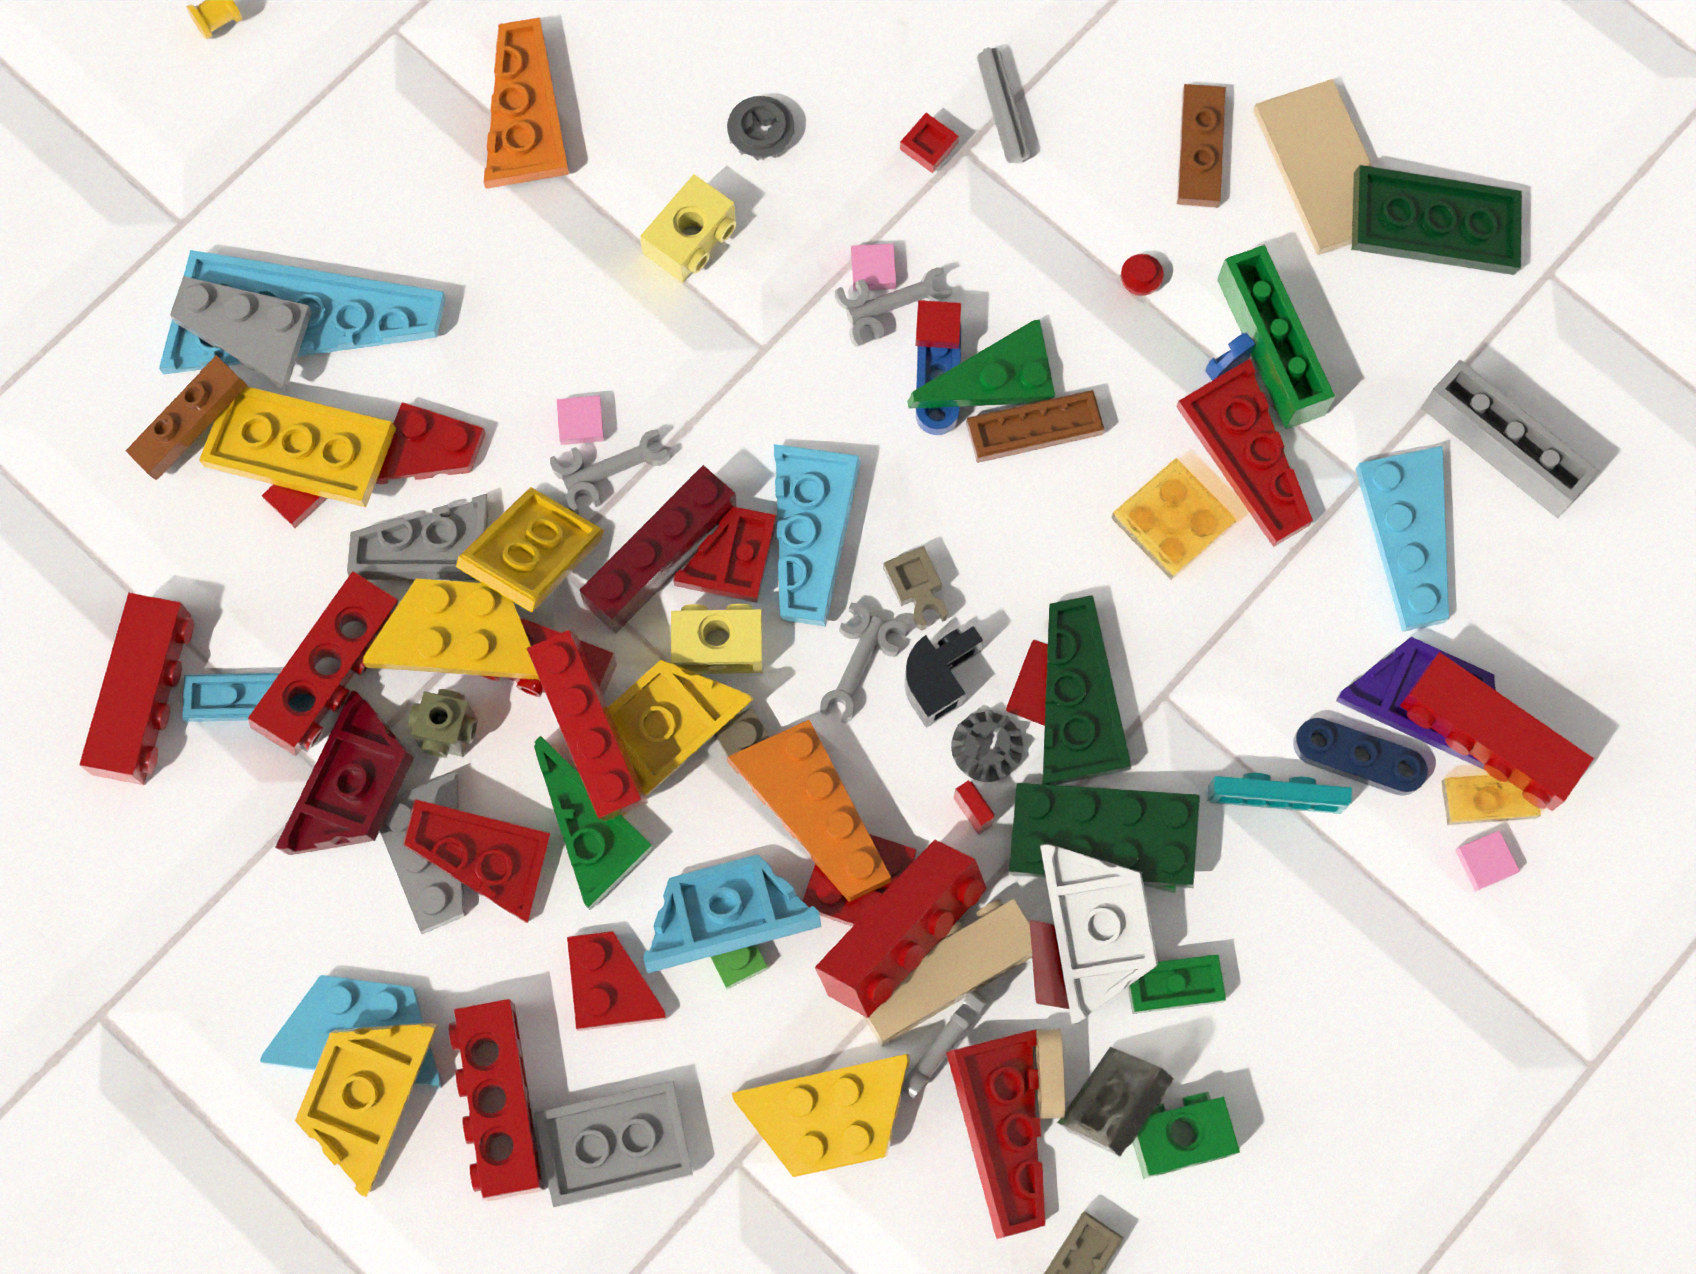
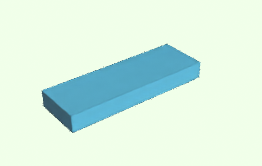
(230, 696)

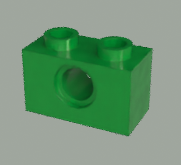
(1211, 1129)

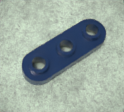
(1339, 757)

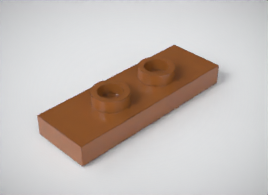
(1201, 145)
(186, 418)
(1035, 426)

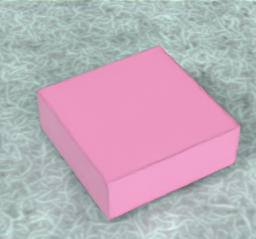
(874, 265)
(580, 420)
(1487, 861)

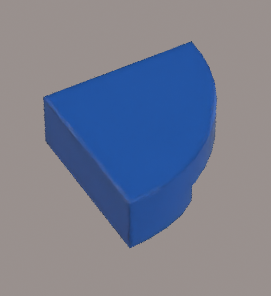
(1240, 351)

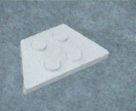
(1098, 927)

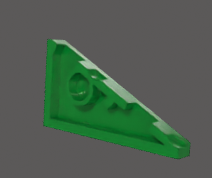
(1002, 374)
(597, 848)

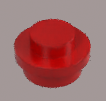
(1142, 274)

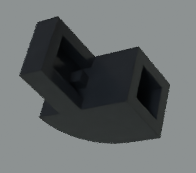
(928, 673)

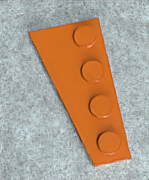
(524, 122)
(808, 797)

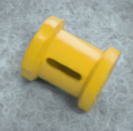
(212, 15)

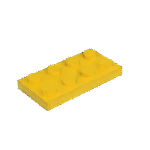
(299, 445)

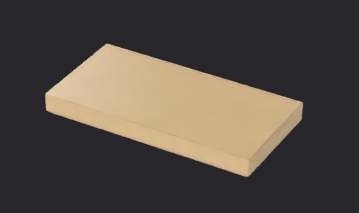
(1316, 157)

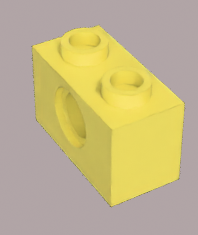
(696, 206)
(736, 656)

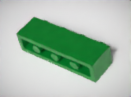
(1281, 344)

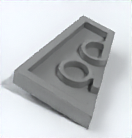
(248, 325)
(419, 546)
(430, 892)

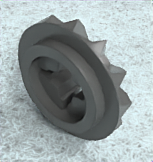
(767, 112)
(991, 766)

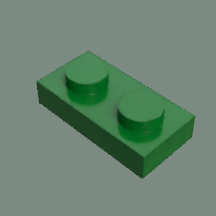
(1178, 985)

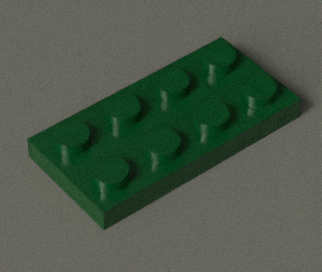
(1437, 220)
(1120, 826)

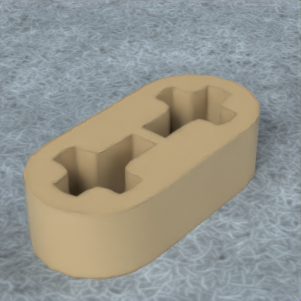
(1050, 1073)

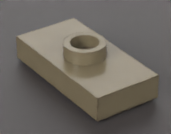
(1085, 1248)

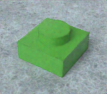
(739, 965)

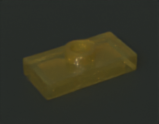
(1484, 801)

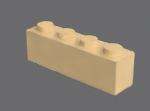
(954, 967)

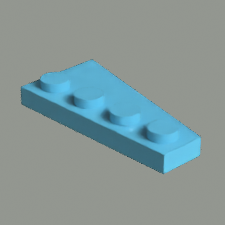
(813, 515)
(1409, 526)

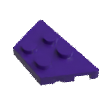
(1390, 680)

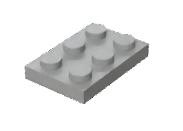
(613, 1144)

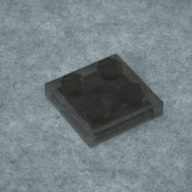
(1116, 1101)

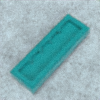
(1297, 794)

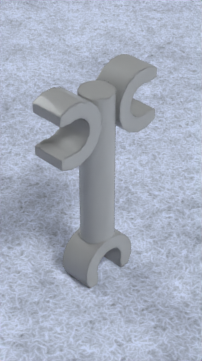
(862, 312)
(580, 480)
(871, 632)
(945, 1041)

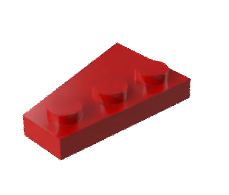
(481, 852)

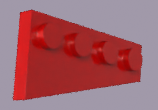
(1240, 437)
(999, 1112)

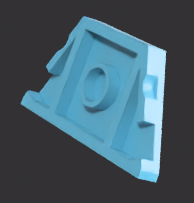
(725, 911)
(345, 1004)

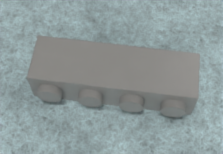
(1509, 438)

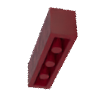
(657, 549)

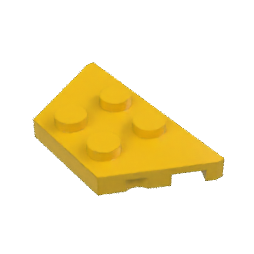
(453, 631)
(671, 717)
(362, 1094)
(829, 1115)

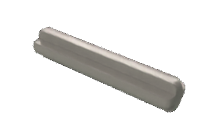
(1003, 105)

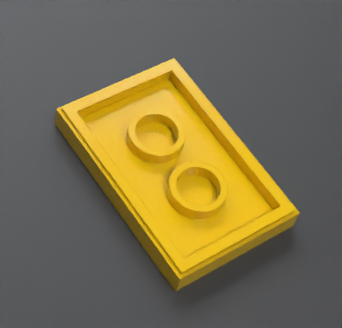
(530, 549)

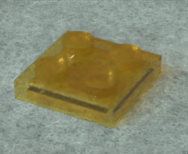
(1173, 518)

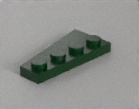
(1081, 707)

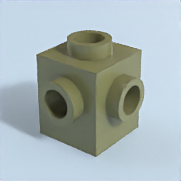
(449, 736)

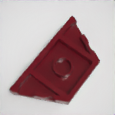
(349, 784)

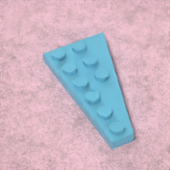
(344, 309)

